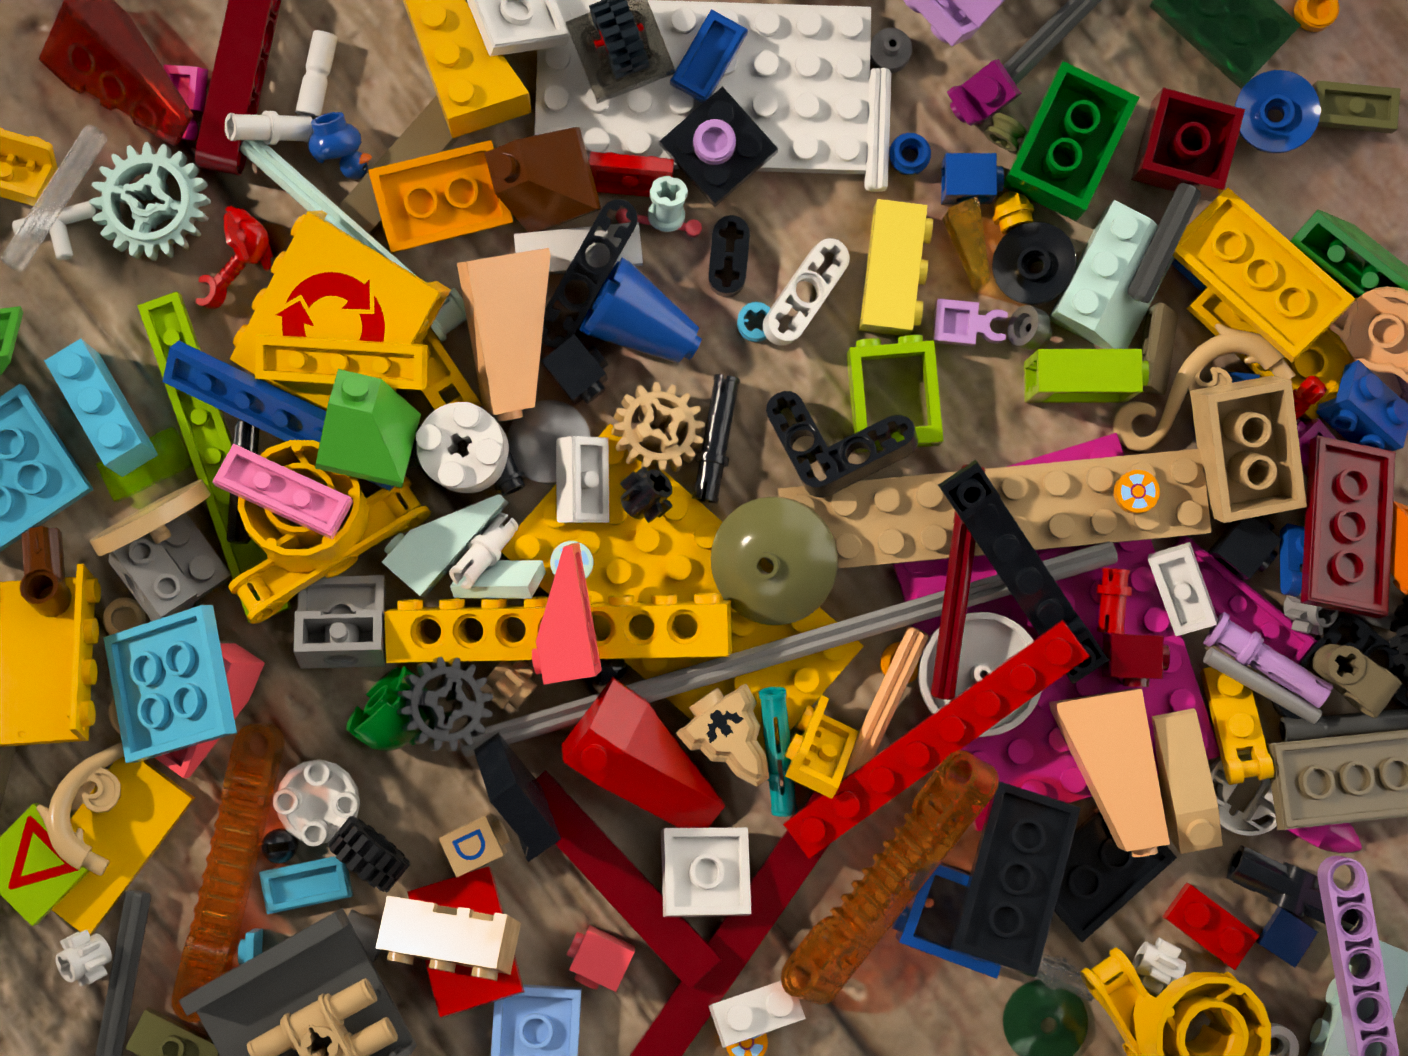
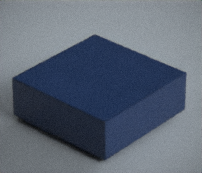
(1286, 937)

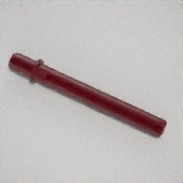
(953, 611)

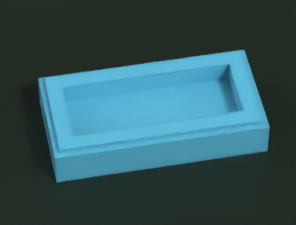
(305, 884)

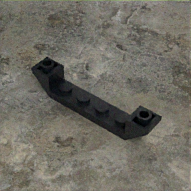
(1017, 561)

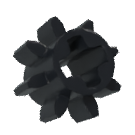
(646, 494)

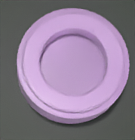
(714, 142)

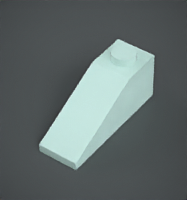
(433, 548)

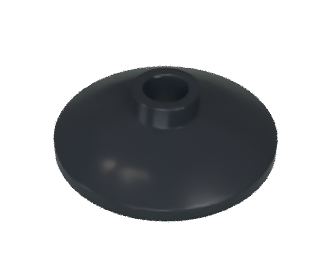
(1025, 246)

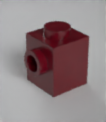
(1135, 658)

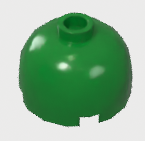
(379, 723)

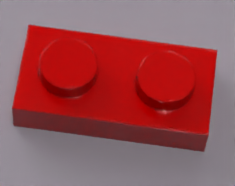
(627, 173)
(1210, 926)

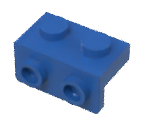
(1366, 410)

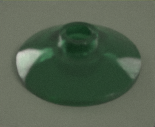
(1033, 1004)

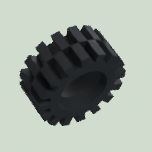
(368, 854)

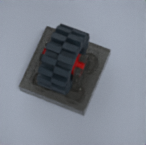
(619, 47)

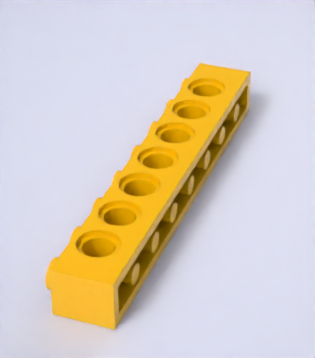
(408, 642)

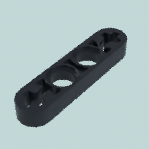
(583, 271)

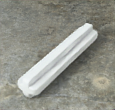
(878, 130)

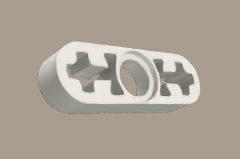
(830, 275)

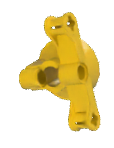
(304, 556)
(1160, 1024)

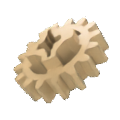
(664, 411)

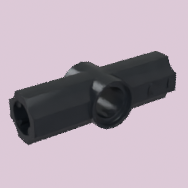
(1283, 885)

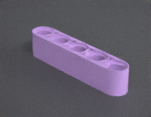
(1344, 945)

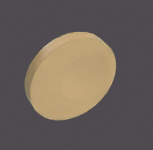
(151, 519)

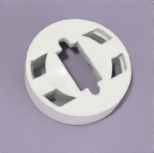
(1259, 806)

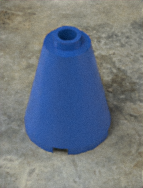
(640, 317)

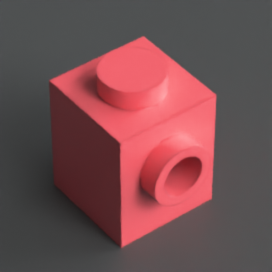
(599, 958)

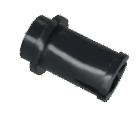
(511, 478)

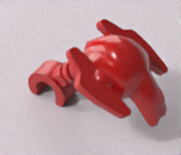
(250, 246)

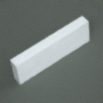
(566, 242)

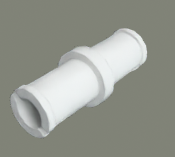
(268, 127)
(483, 551)

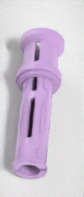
(1250, 650)

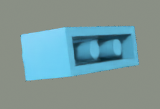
(101, 408)

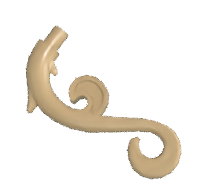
(1188, 379)
(56, 818)

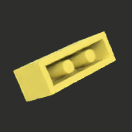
(895, 268)

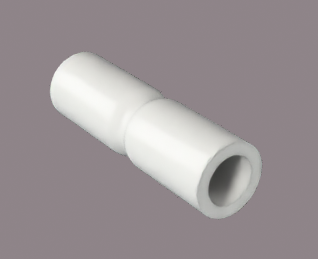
(317, 70)

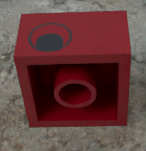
(1188, 143)

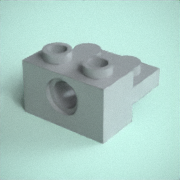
(171, 573)
(341, 623)

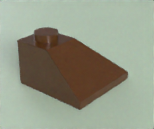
(544, 178)

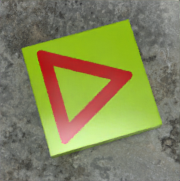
(31, 870)

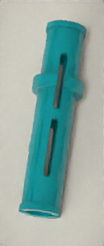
(774, 705)

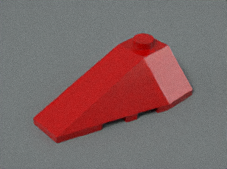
(637, 758)

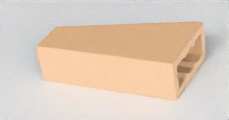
(505, 325)
(1117, 760)

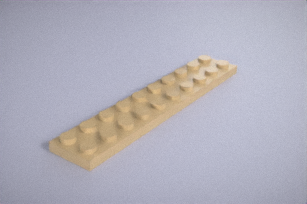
(1050, 502)

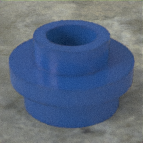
(914, 142)

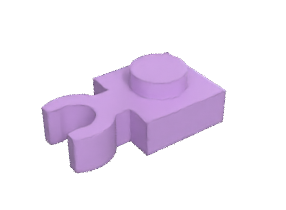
(959, 323)

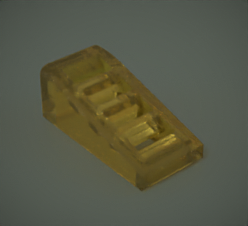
(967, 235)

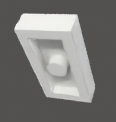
(1182, 589)
(755, 1013)

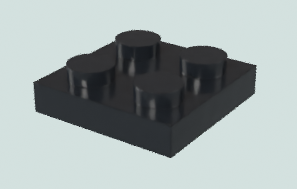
(750, 154)

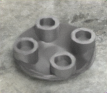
(535, 436)

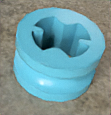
(755, 309)

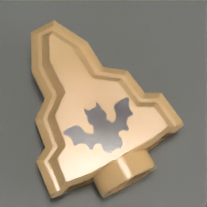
(728, 733)

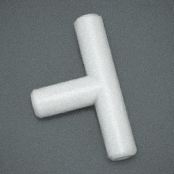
(59, 231)

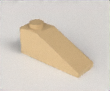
(1186, 782)

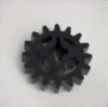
(440, 721)

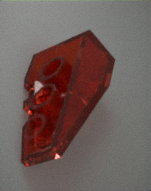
(104, 53)

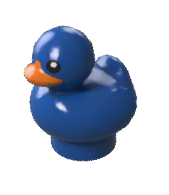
(338, 139)

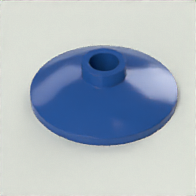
(1281, 92)

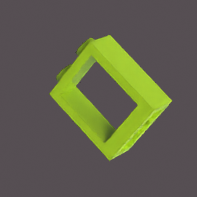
(906, 347)
(1084, 375)

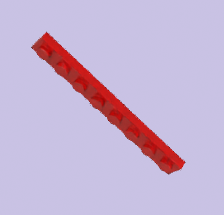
(936, 738)

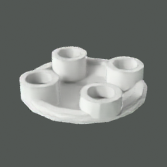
(316, 801)

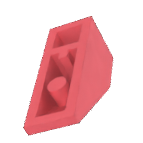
(567, 632)
(242, 675)

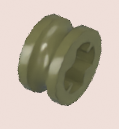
(1005, 132)

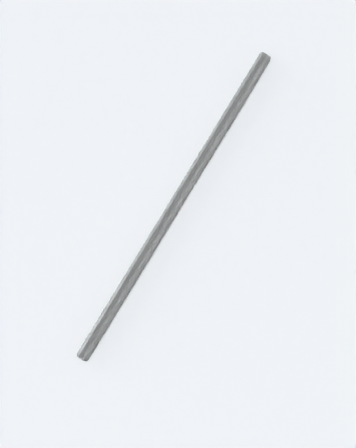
(788, 648)

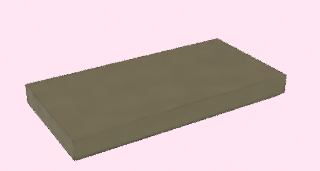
(1340, 779)

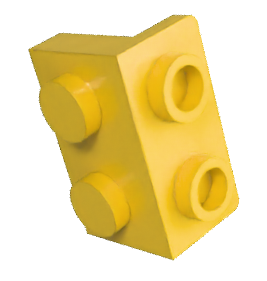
(25, 166)
(821, 750)

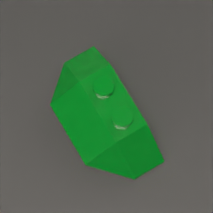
(1349, 255)

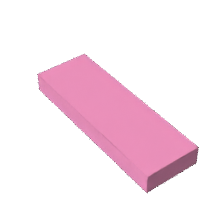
(283, 491)

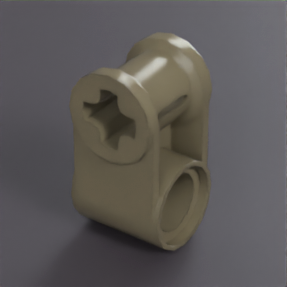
(1360, 680)

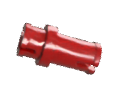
(1113, 600)

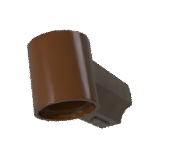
(44, 568)

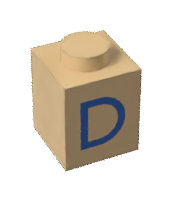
(475, 844)

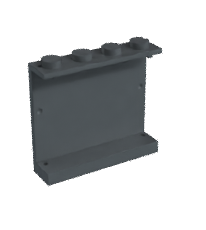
(288, 978)

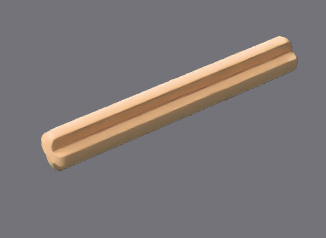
(887, 698)

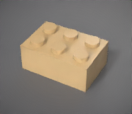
(1249, 448)

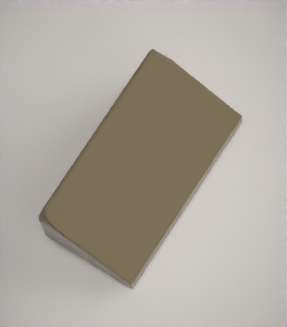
(1158, 346)

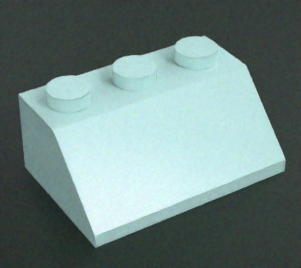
(1097, 297)

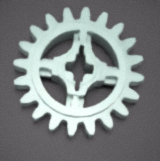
(152, 185)

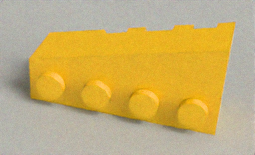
(468, 82)

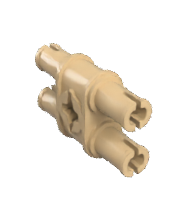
(327, 1019)

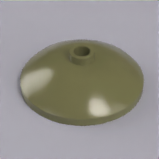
(801, 555)

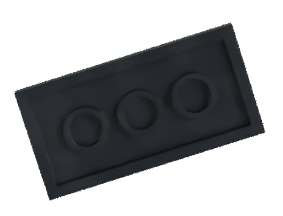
(1015, 879)

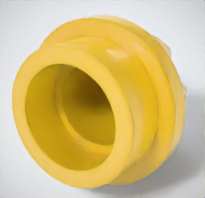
(1012, 210)

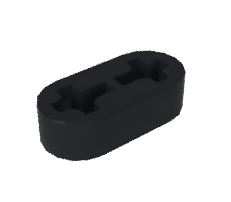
(739, 257)

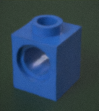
(970, 177)

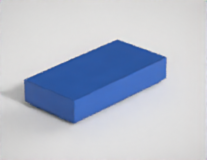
(708, 56)

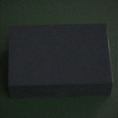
(517, 796)

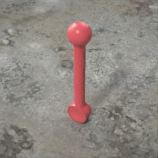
(692, 227)

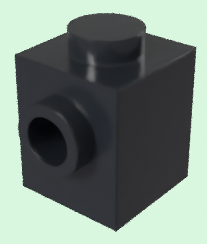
(577, 370)
(1246, 546)

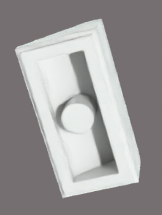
(582, 479)

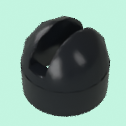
(611, 668)
(275, 837)

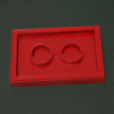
(460, 990)

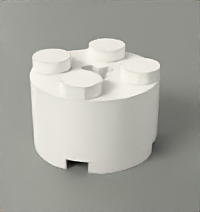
(439, 439)

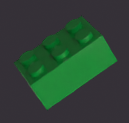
(1070, 141)

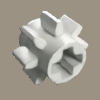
(83, 958)
(1158, 965)

